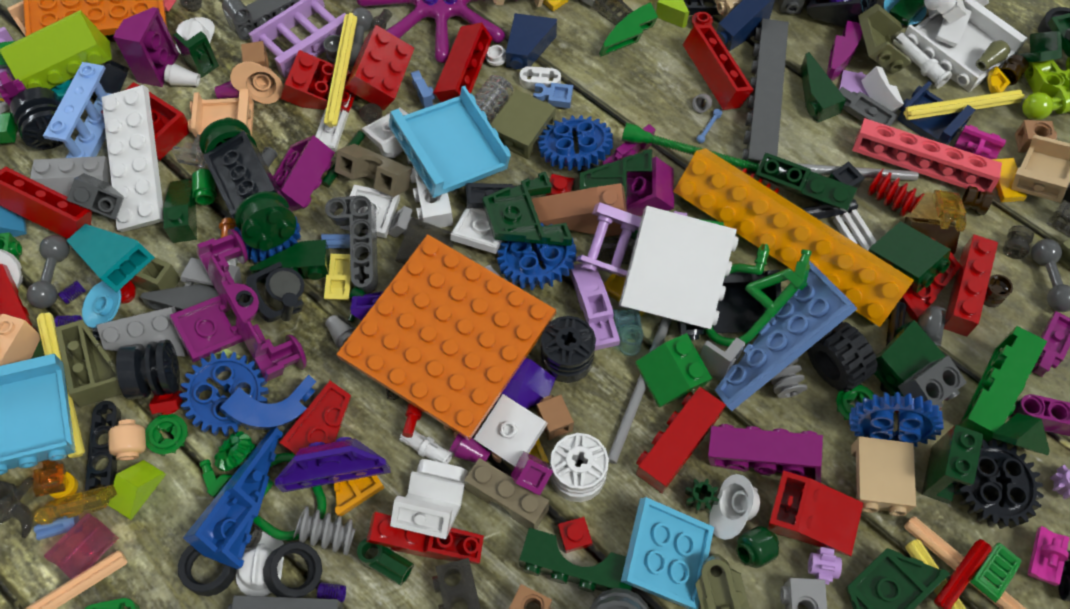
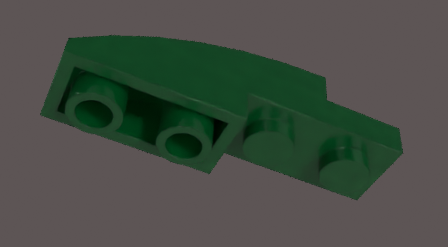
(806, 183)

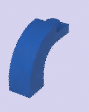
(261, 416)

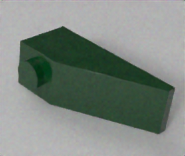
(820, 93)
(180, 212)

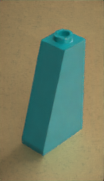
(110, 255)

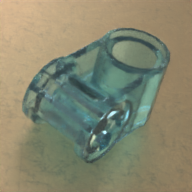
(629, 327)

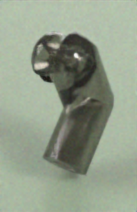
(382, 19)

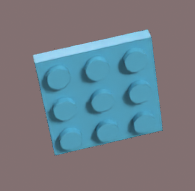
(667, 553)

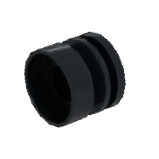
(32, 114)
(572, 361)
(148, 369)

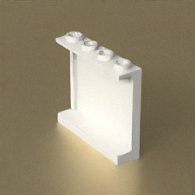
(979, 33)
(678, 267)

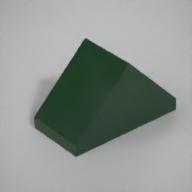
(1025, 433)

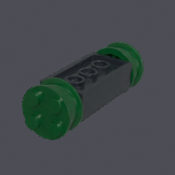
(246, 184)

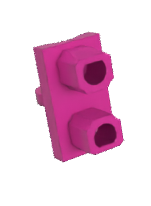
(980, 142)
(1048, 556)

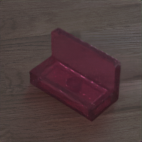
(81, 546)

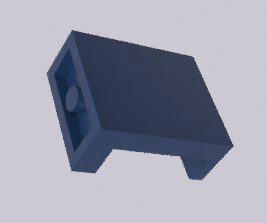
(936, 128)

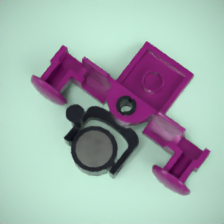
(208, 331)

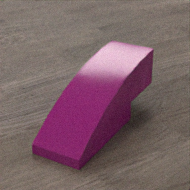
(843, 49)

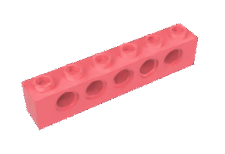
(926, 156)

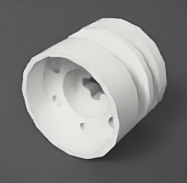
(581, 482)

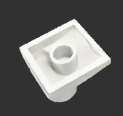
(383, 137)

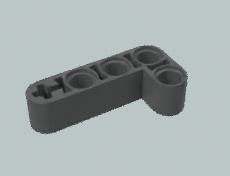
(247, 18)
(358, 245)

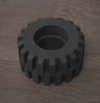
(843, 357)

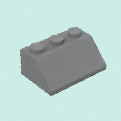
(60, 172)

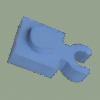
(424, 92)
(557, 95)

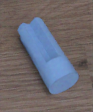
(337, 240)
(58, 527)

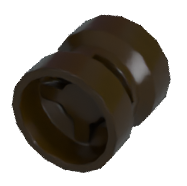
(1014, 67)
(977, 200)
(997, 290)

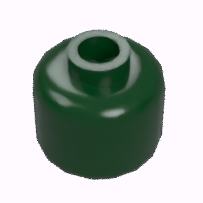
(757, 547)

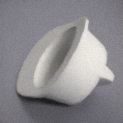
(191, 27)
(736, 505)
(250, 575)

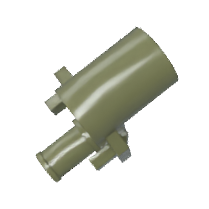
(720, 586)

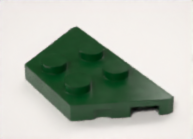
(894, 582)

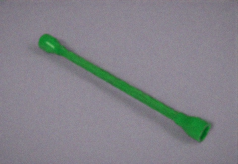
(635, 134)

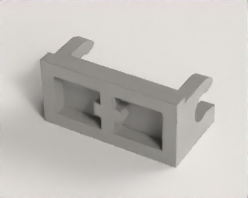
(196, 273)

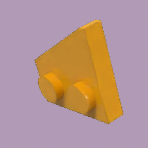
(354, 492)

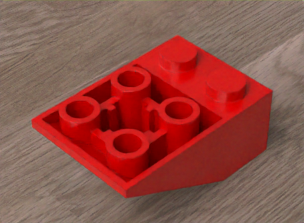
(310, 83)
(815, 514)

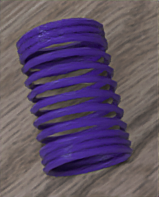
(64, 295)
(62, 319)
(341, 592)

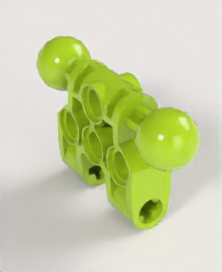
(1049, 89)

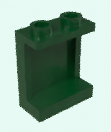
(912, 254)
(905, 356)
(950, 460)

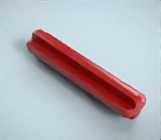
(963, 575)

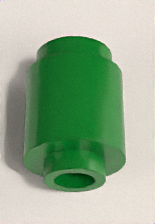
(203, 187)

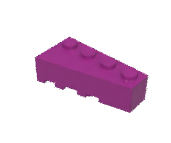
(766, 450)

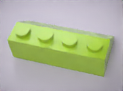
(56, 52)

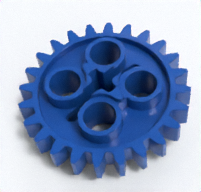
(593, 139)
(522, 265)
(207, 410)
(916, 418)

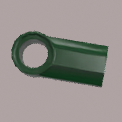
(386, 562)

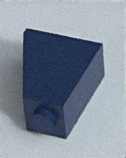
(742, 21)
(529, 39)

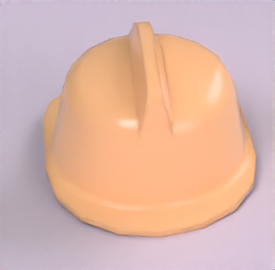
(261, 81)

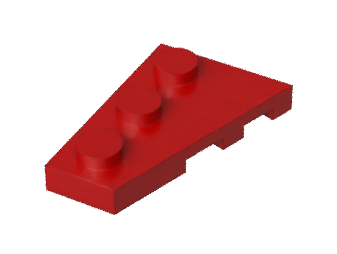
(918, 302)
(320, 420)

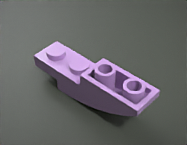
(595, 306)

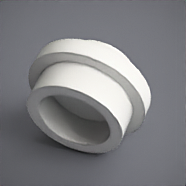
(496, 55)

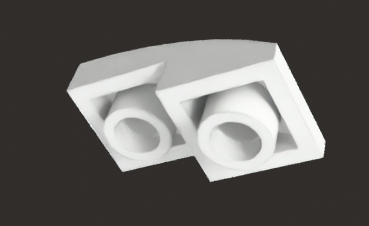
(952, 33)
(881, 91)

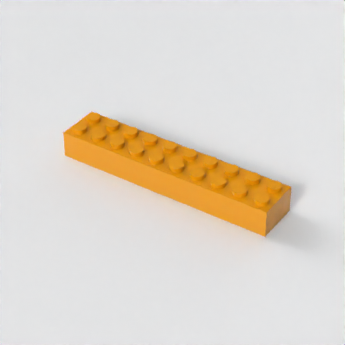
(772, 220)

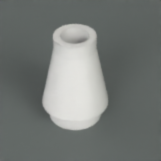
(180, 76)

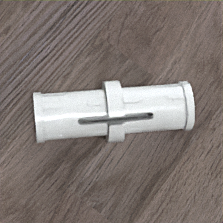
(427, 448)

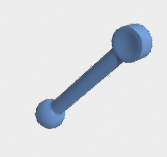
(716, 114)

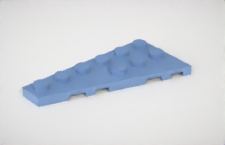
(786, 336)

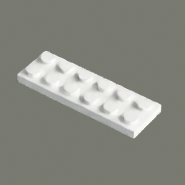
(133, 157)

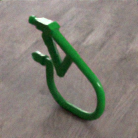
(797, 280)
(215, 485)

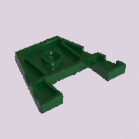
(617, 172)
(515, 218)

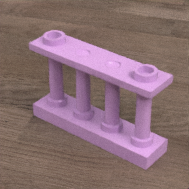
(288, 19)
(607, 214)

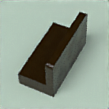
(932, 229)

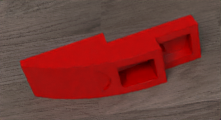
(455, 547)

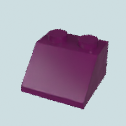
(651, 188)

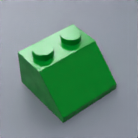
(673, 370)

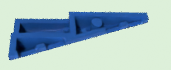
(227, 521)

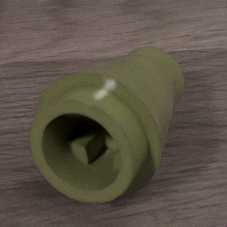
(995, 53)

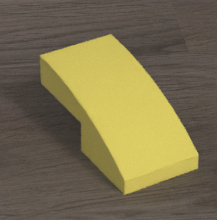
(338, 281)

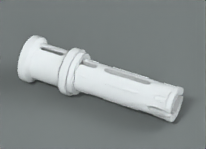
(928, 66)

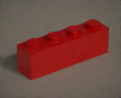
(463, 61)
(717, 67)
(41, 204)
(970, 285)
(680, 439)

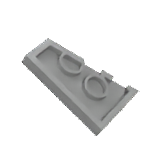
(141, 330)

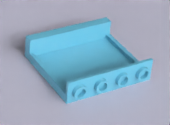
(450, 143)
(34, 413)

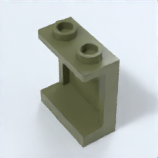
(877, 30)
(522, 122)

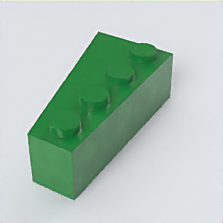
(1002, 382)

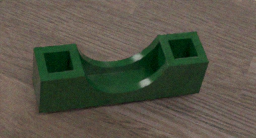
(543, 556)

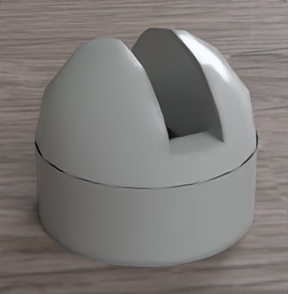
(698, 102)

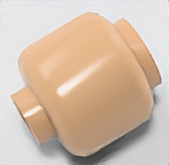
(127, 440)

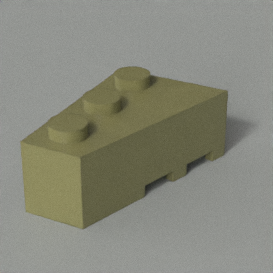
(87, 367)

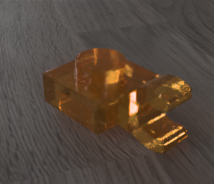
(49, 478)

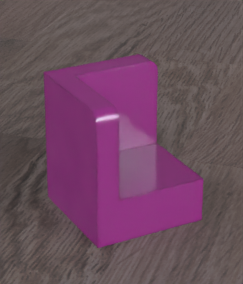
(531, 473)

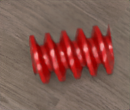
(894, 194)

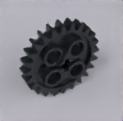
(999, 485)

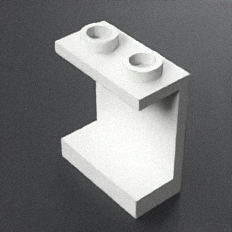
(428, 506)

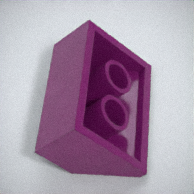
(146, 46)
(302, 171)

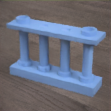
(70, 109)

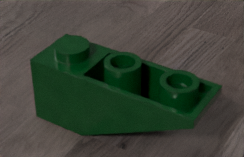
(308, 258)

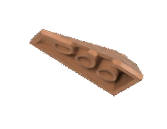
(577, 208)

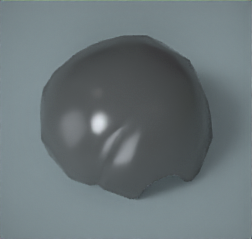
(933, 322)

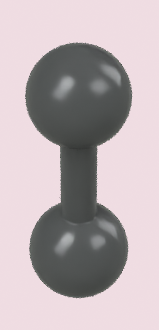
(364, 20)
(1048, 253)
(43, 293)

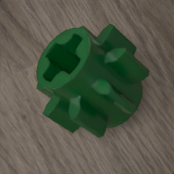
(709, 499)

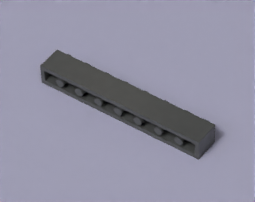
(767, 91)

